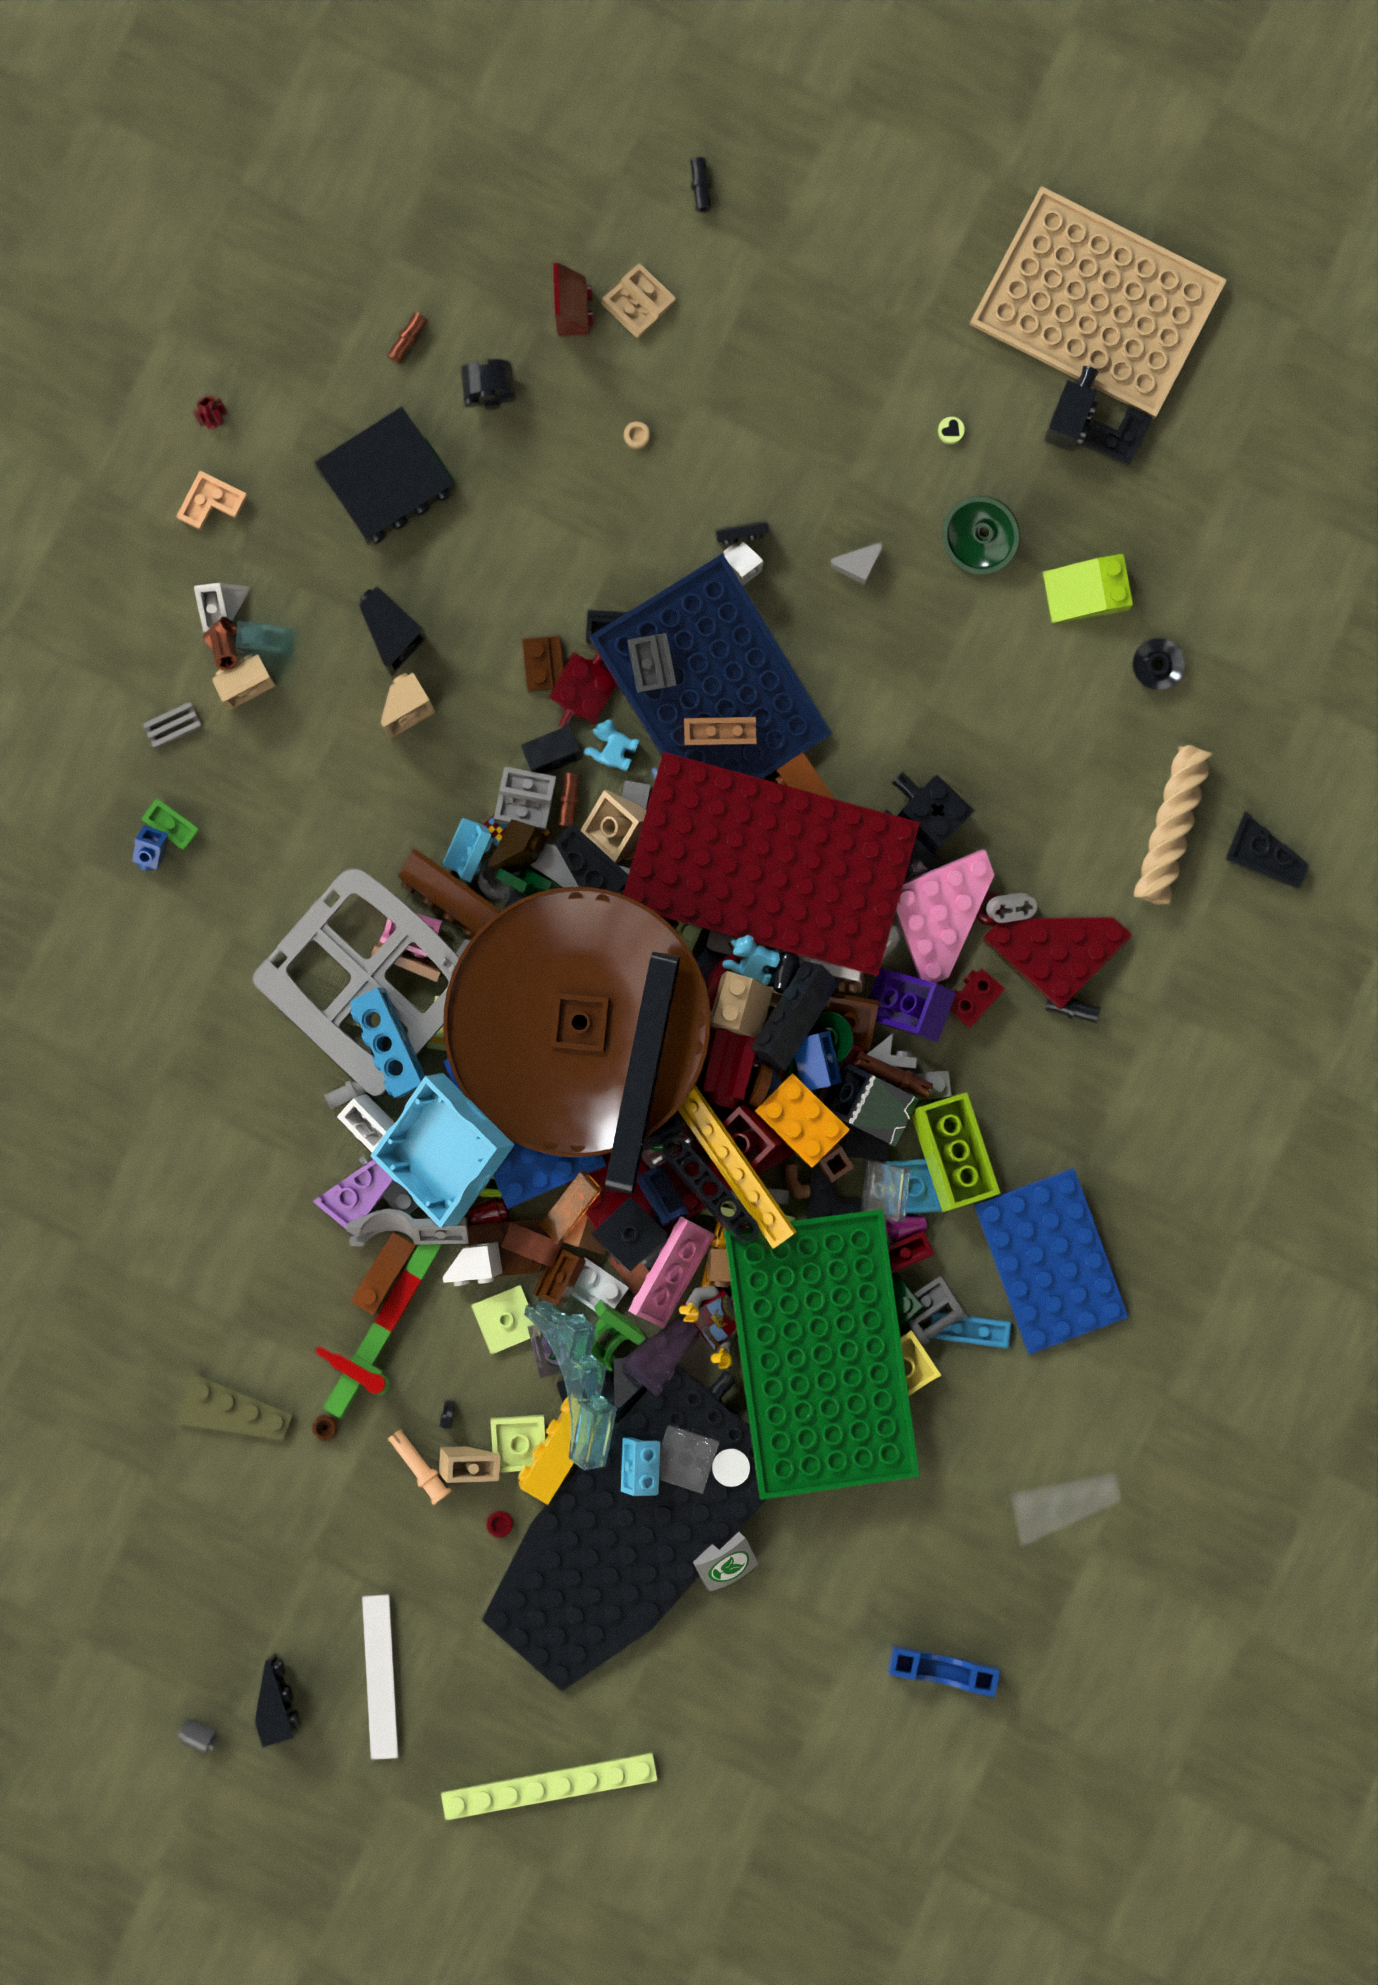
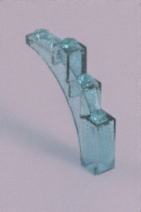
(584, 1377)

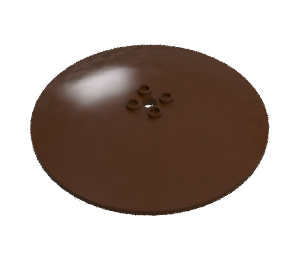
(516, 1009)

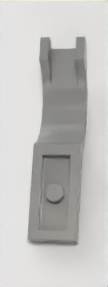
(420, 1230)

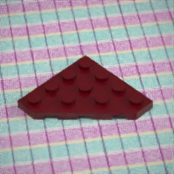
(1058, 952)

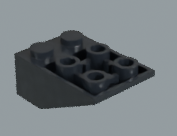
(275, 1715)

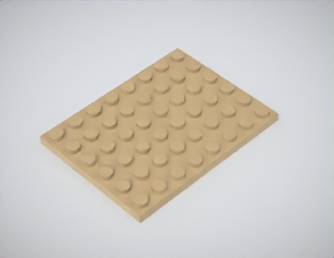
(1098, 298)

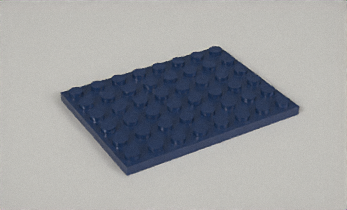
(722, 669)

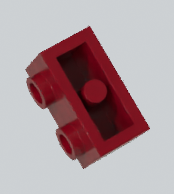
(975, 997)

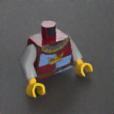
(714, 1317)

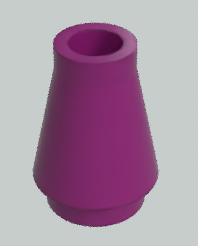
(902, 1230)

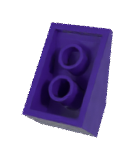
(911, 1004)

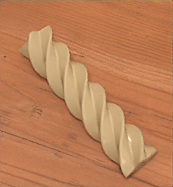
(1173, 822)

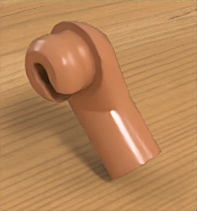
(792, 1184)

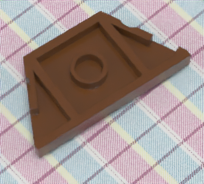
(511, 1262)

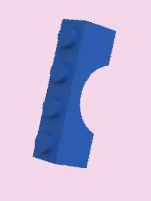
(943, 1669)

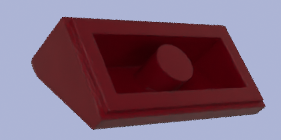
(909, 1251)

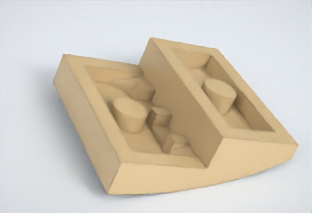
(638, 300)

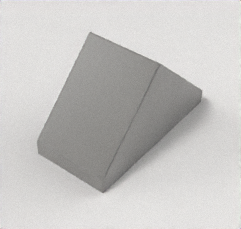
(858, 563)

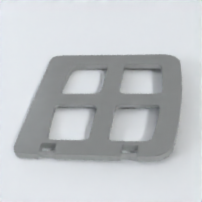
(365, 974)

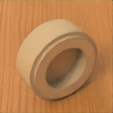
(636, 435)

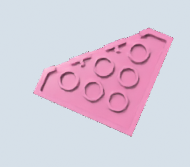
(939, 912)

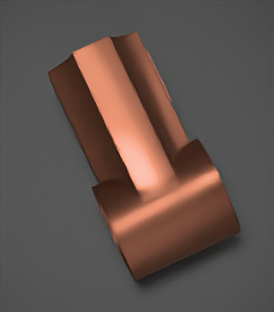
(221, 641)

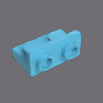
(640, 1467)

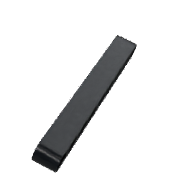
(642, 1073)

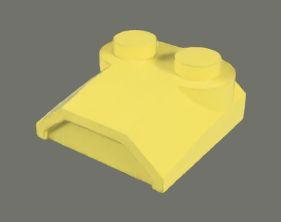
(917, 1363)

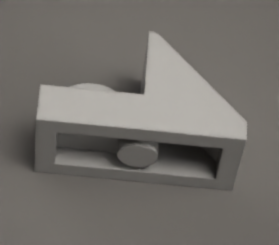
(899, 1060)

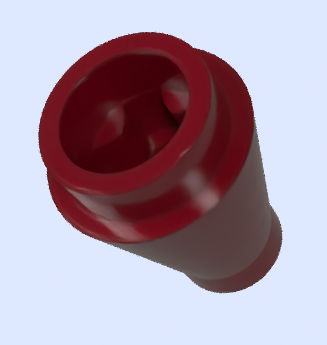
(490, 1212)

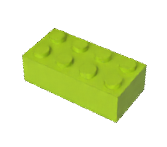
(954, 1152)

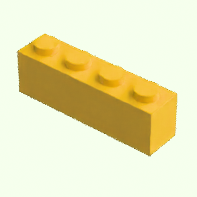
(550, 1459)

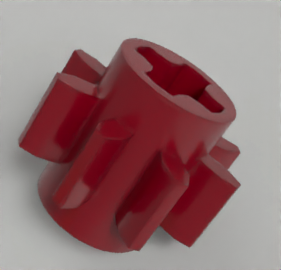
(210, 412)

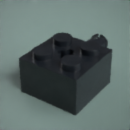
(1072, 411)
(933, 797)

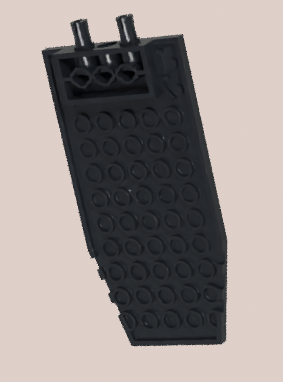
(613, 1563)

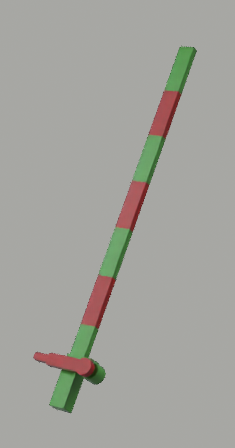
(361, 1367)

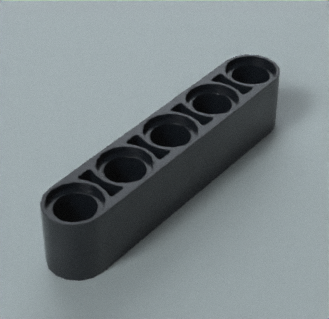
(712, 1203)

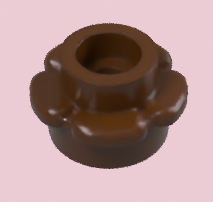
(330, 1422)

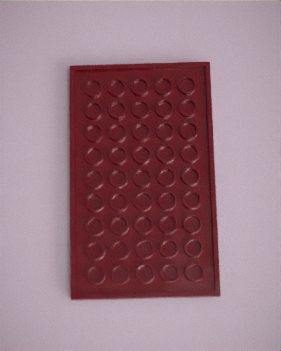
(771, 863)

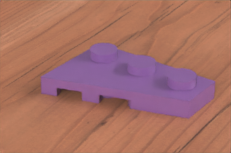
(356, 1194)

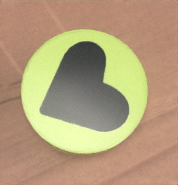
(951, 430)

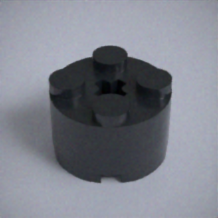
(488, 384)

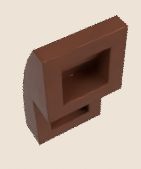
(531, 1244)

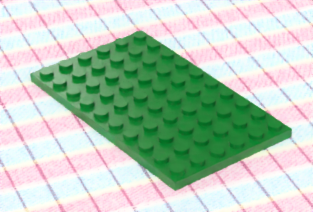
(822, 1356)

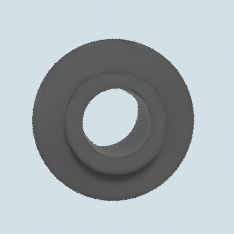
(198, 1735)

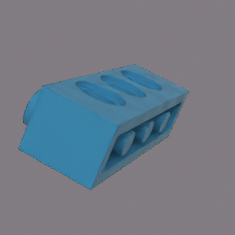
(401, 1050)

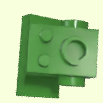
(619, 1327)

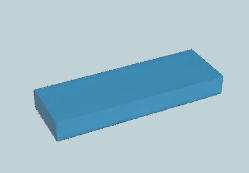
(975, 1331)

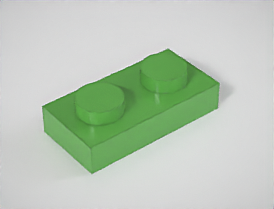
(167, 820)

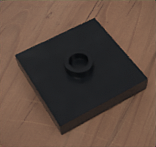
(629, 1234)

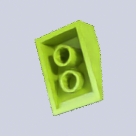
(1088, 589)

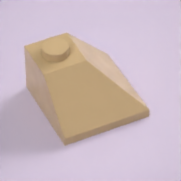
(615, 825)

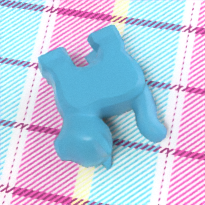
(617, 745)
(755, 961)

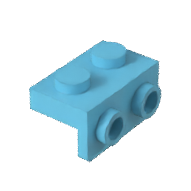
(467, 849)

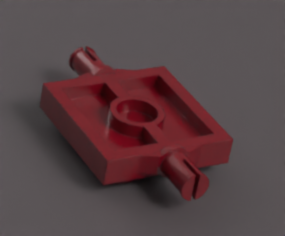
(582, 689)

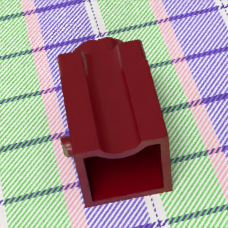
(729, 1070)

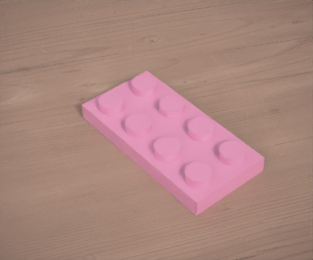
(672, 1272)

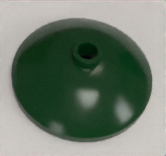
(967, 543)

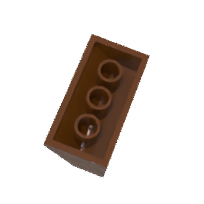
(445, 892)

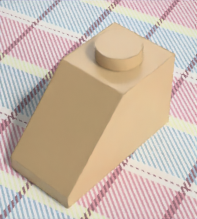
(468, 1465)

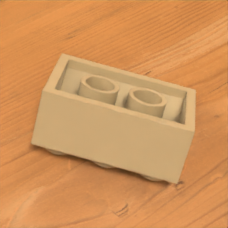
(405, 705)

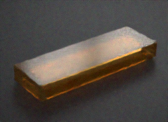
(571, 1207)

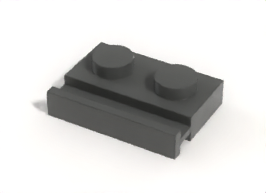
(651, 662)

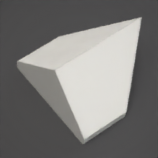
(218, 601)

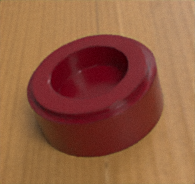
(499, 1523)

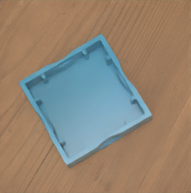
(442, 1150)

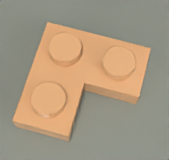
(208, 494)

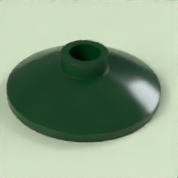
(840, 1028)

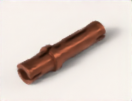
(903, 1079)

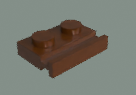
(542, 662)
(558, 1282)

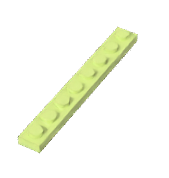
(549, 1786)

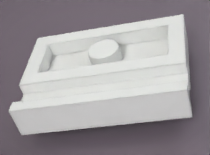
(597, 1284)

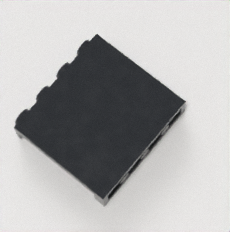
(385, 476)

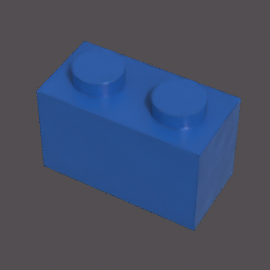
(817, 1062)

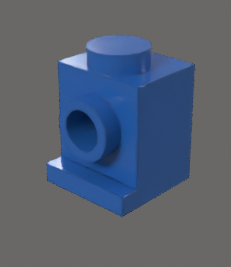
(149, 853)

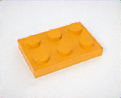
(802, 1120)

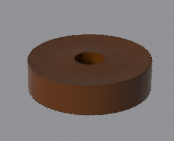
(759, 1085)

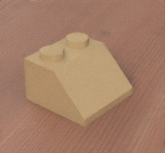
(243, 681)
(740, 1005)

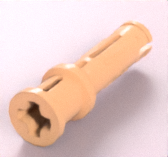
(426, 1477)

